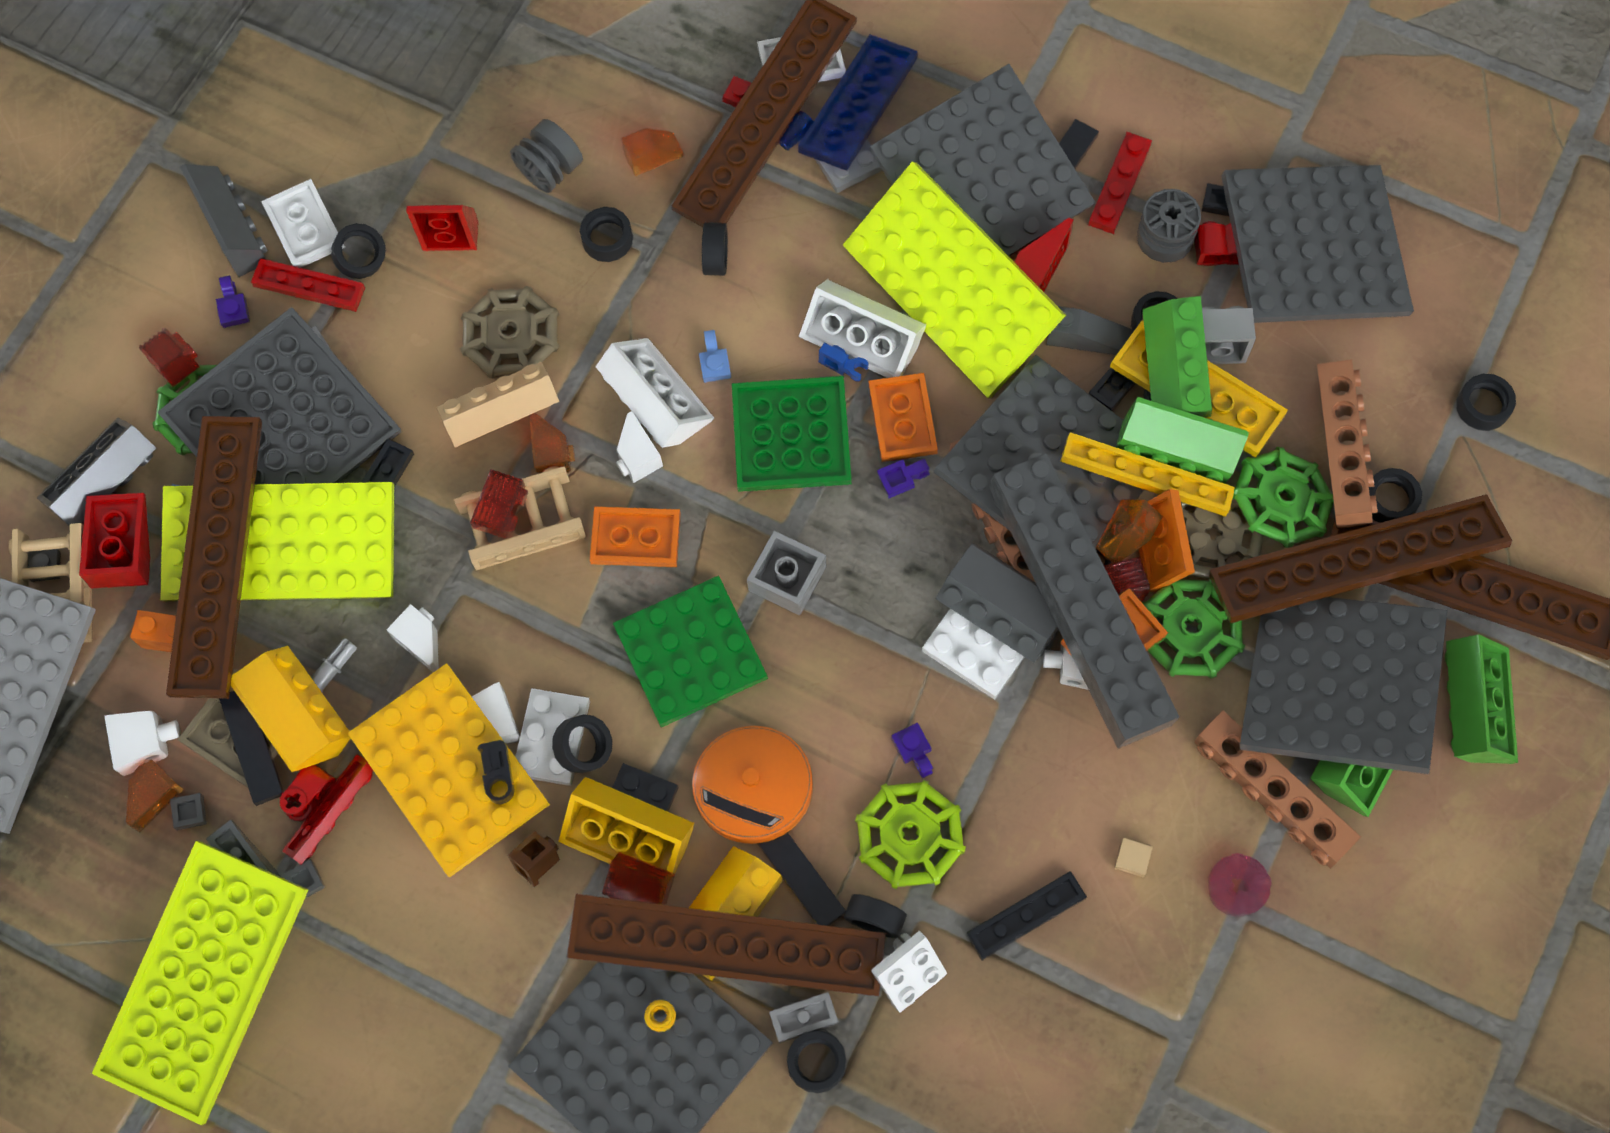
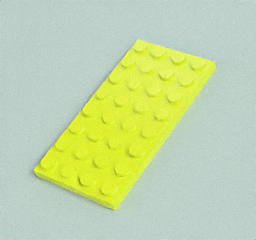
(953, 280)
(300, 541)
(200, 982)

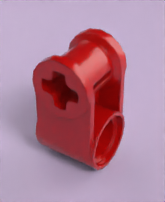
(308, 789)

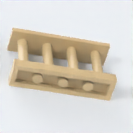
(540, 536)
(21, 545)

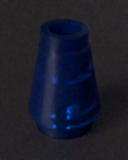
(796, 130)

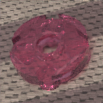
(1256, 882)

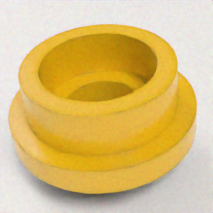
(653, 1008)

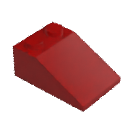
(444, 227)
(1044, 255)
(115, 541)

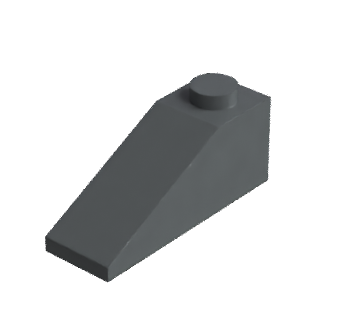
(1088, 333)
(234, 842)

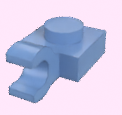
(714, 361)

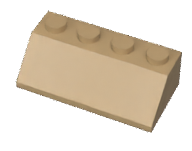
(498, 404)

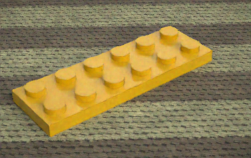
(1231, 399)

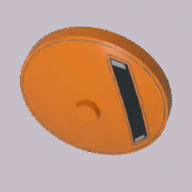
(752, 784)

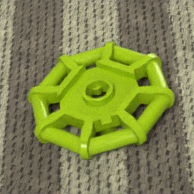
(912, 851)

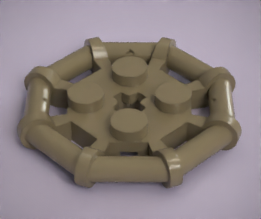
(507, 315)
(1223, 546)

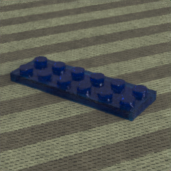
(858, 102)

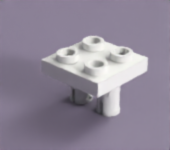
(908, 970)

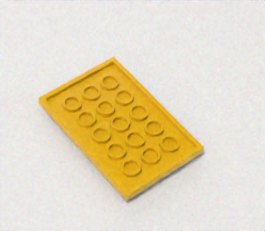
(432, 768)

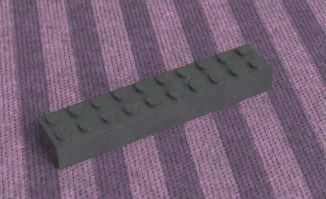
(1083, 601)

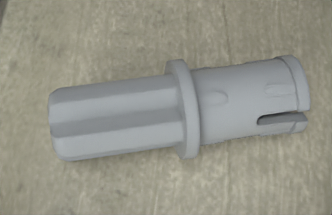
(333, 663)

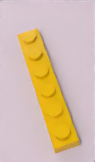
(1147, 473)

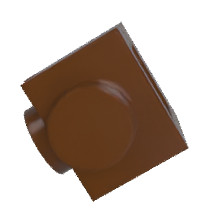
(534, 857)

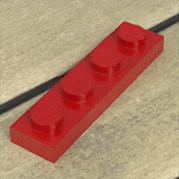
(1120, 183)
(308, 284)
(327, 811)

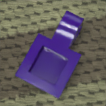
(233, 307)
(899, 478)
(912, 747)

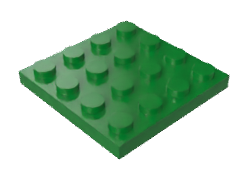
(791, 434)
(690, 651)

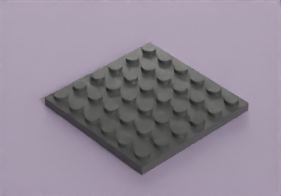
(992, 160)
(1316, 243)
(310, 406)
(1033, 420)
(1347, 683)
(620, 1076)

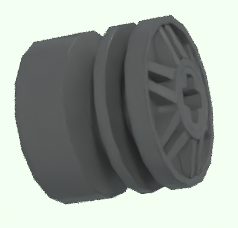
(546, 155)
(1168, 225)

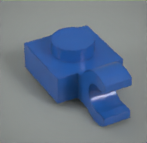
(838, 361)

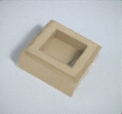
(1133, 857)

